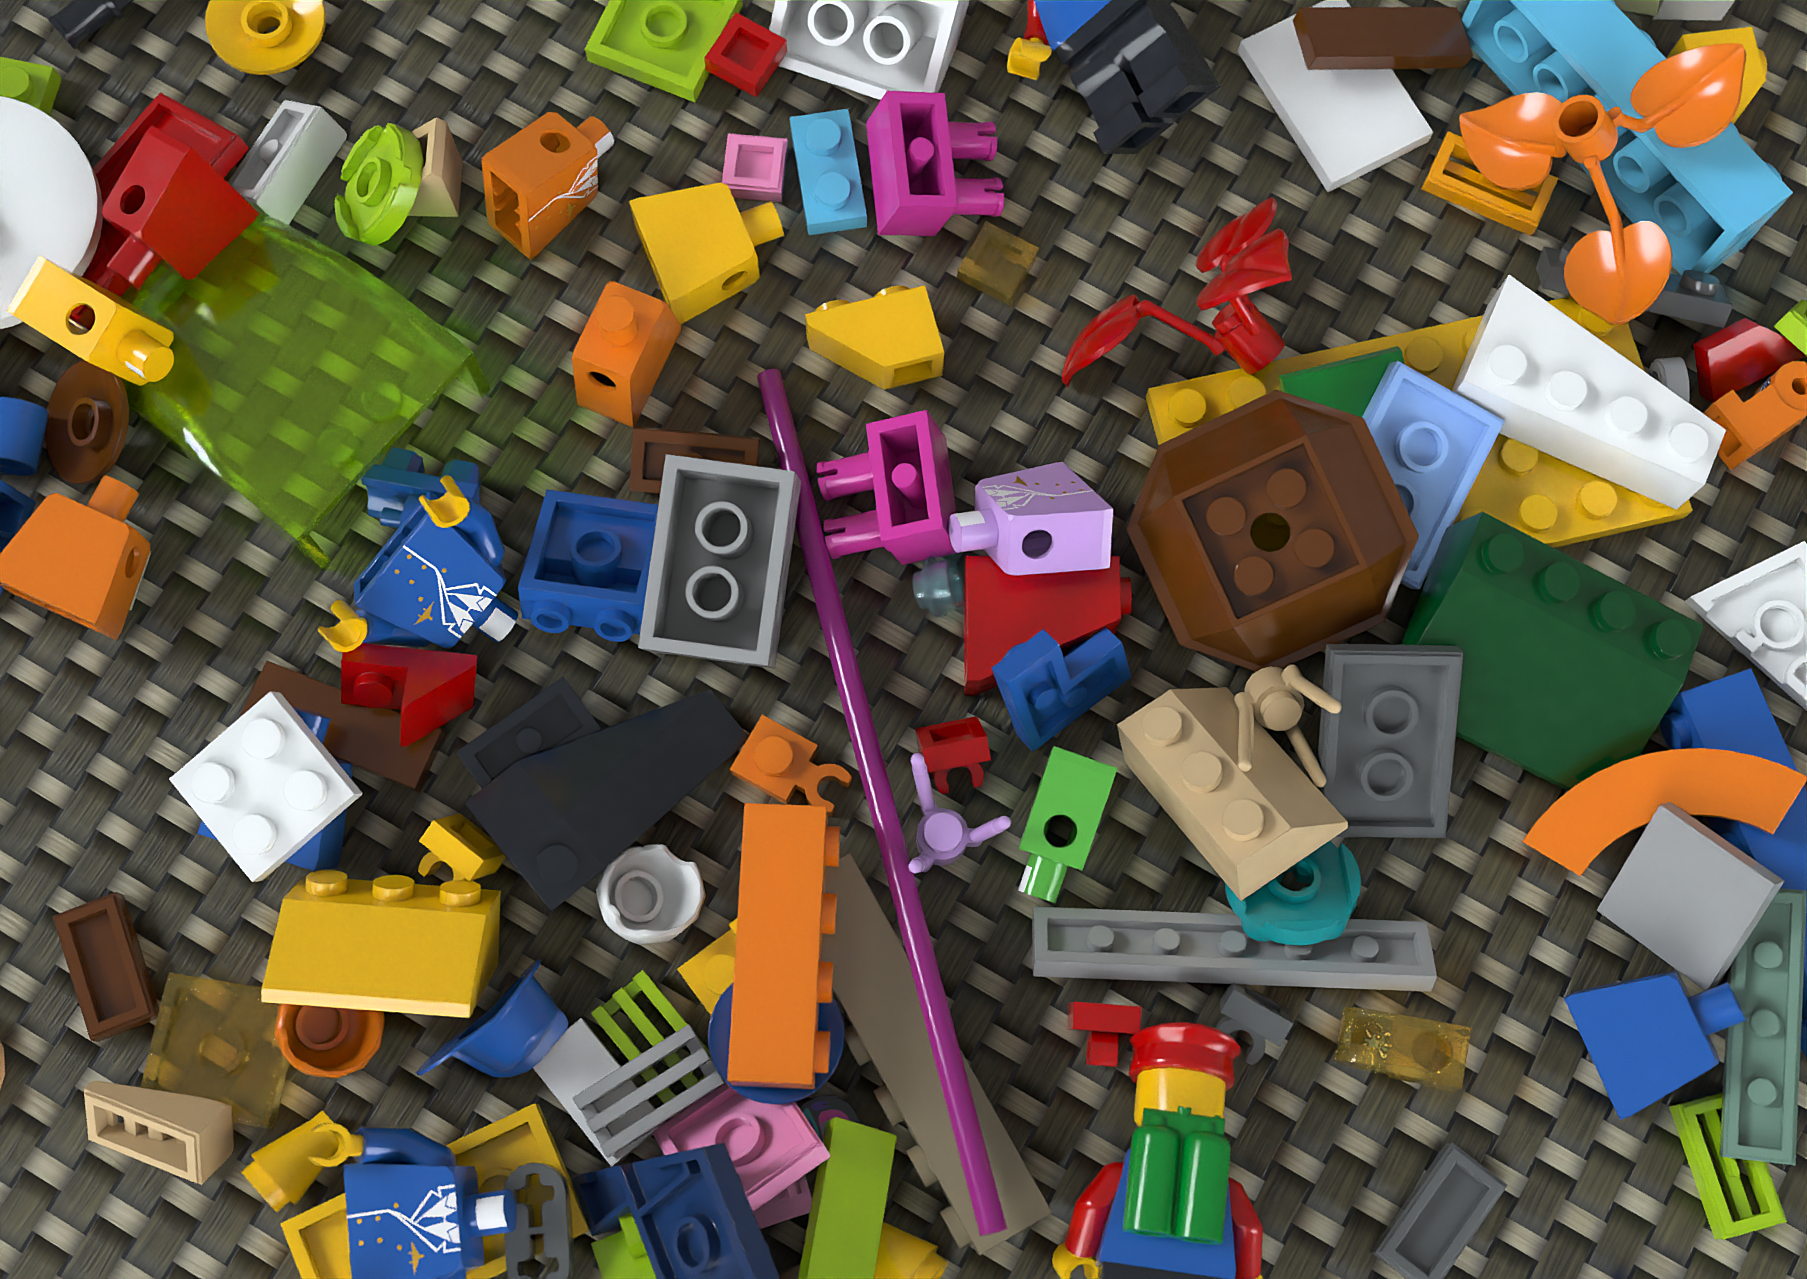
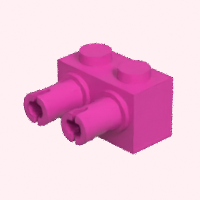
(914, 168)
(911, 487)

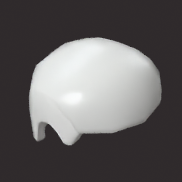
(650, 894)

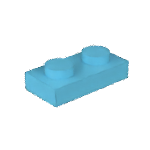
(828, 172)

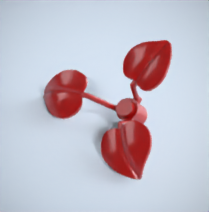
(1246, 265)

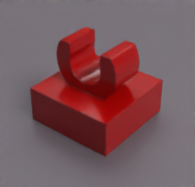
(745, 54)
(952, 746)
(1103, 1026)

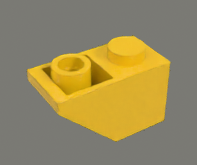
(880, 338)

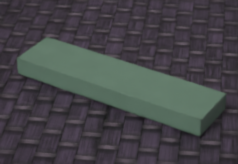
(1765, 1048)

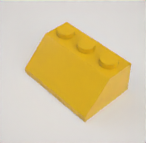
(384, 945)

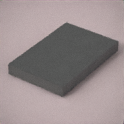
(1393, 738)

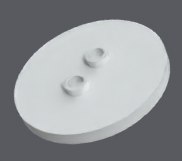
(46, 199)

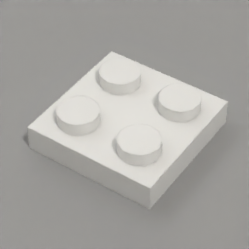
(265, 786)

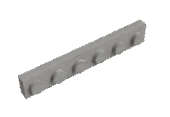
(1219, 951)

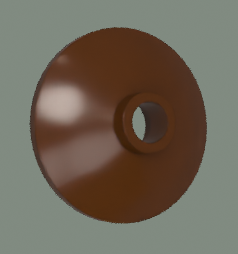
(86, 423)

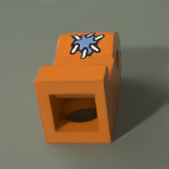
(1763, 418)

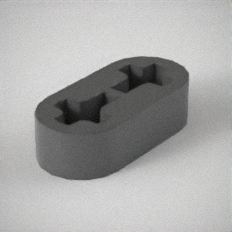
(556, 1222)

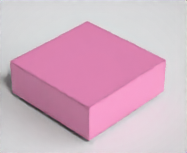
(755, 167)

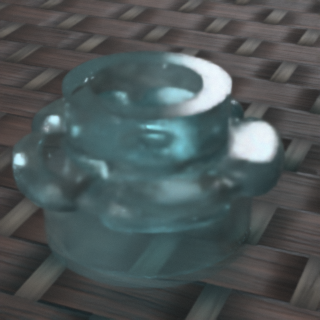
(938, 586)

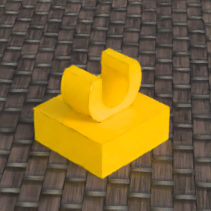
(462, 847)

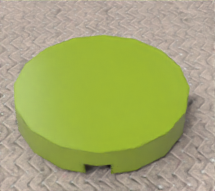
(381, 185)

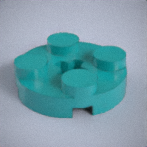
(1308, 914)

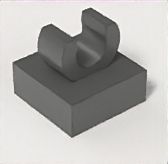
(1257, 1015)

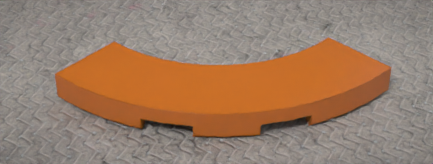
(1630, 792)

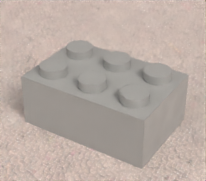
(720, 561)

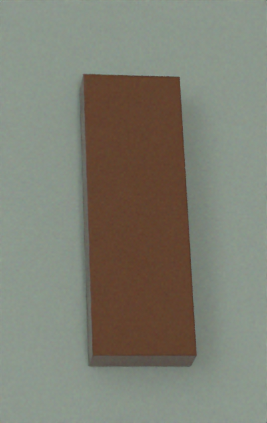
(1381, 38)
(355, 733)

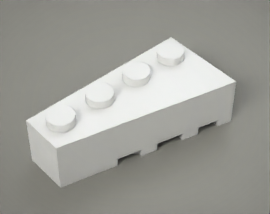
(1584, 400)

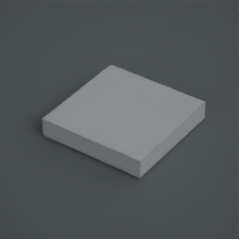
(1689, 895)

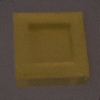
(997, 263)

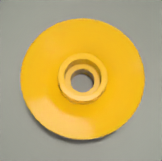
(238, 27)

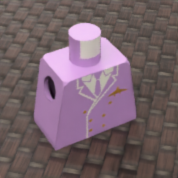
(1037, 522)

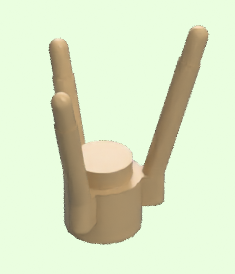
(1277, 704)

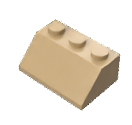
(1239, 820)

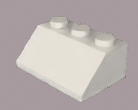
(871, 42)

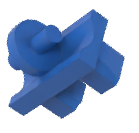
(401, 480)

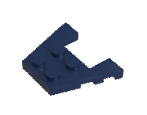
(686, 1212)

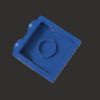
(588, 565)

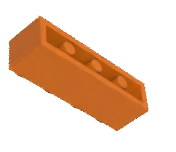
(780, 947)

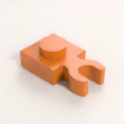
(781, 762)

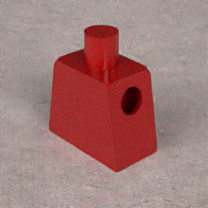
(171, 211)

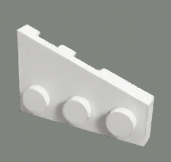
(1765, 617)

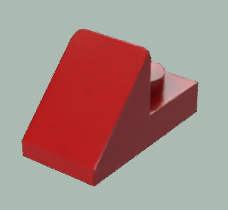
(421, 683)

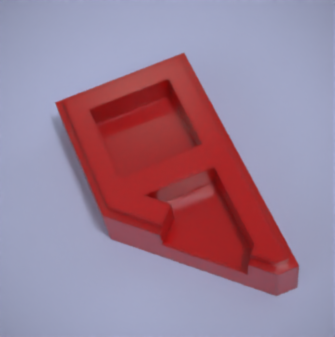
(1740, 357)

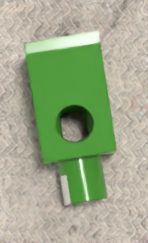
(1069, 789)

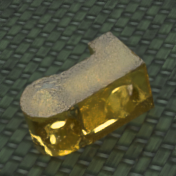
(1404, 1047)

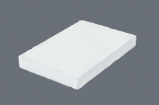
(1337, 117)

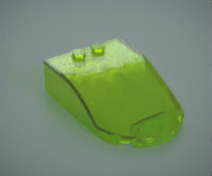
(291, 373)

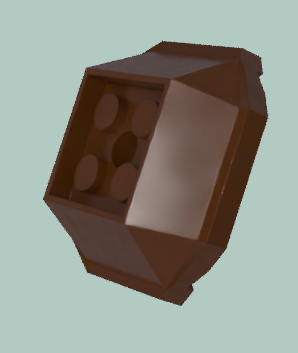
(1343, 544)

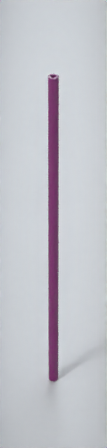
(885, 820)

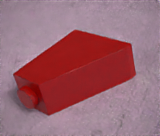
(1014, 608)

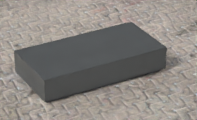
(1439, 1216)

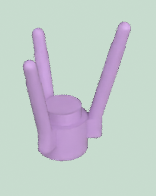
(943, 832)

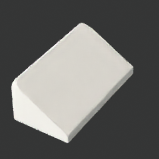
(288, 159)

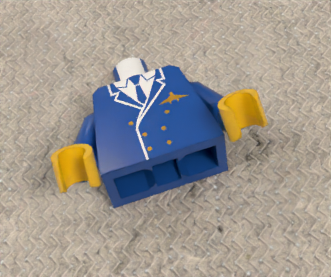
(430, 580)
(413, 1206)

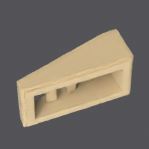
(182, 1131)

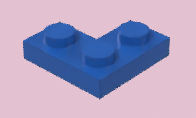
(1052, 691)

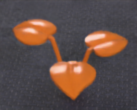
(1515, 140)

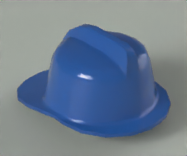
(510, 1034)

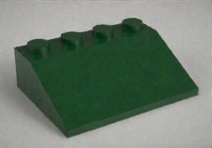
(1555, 655)

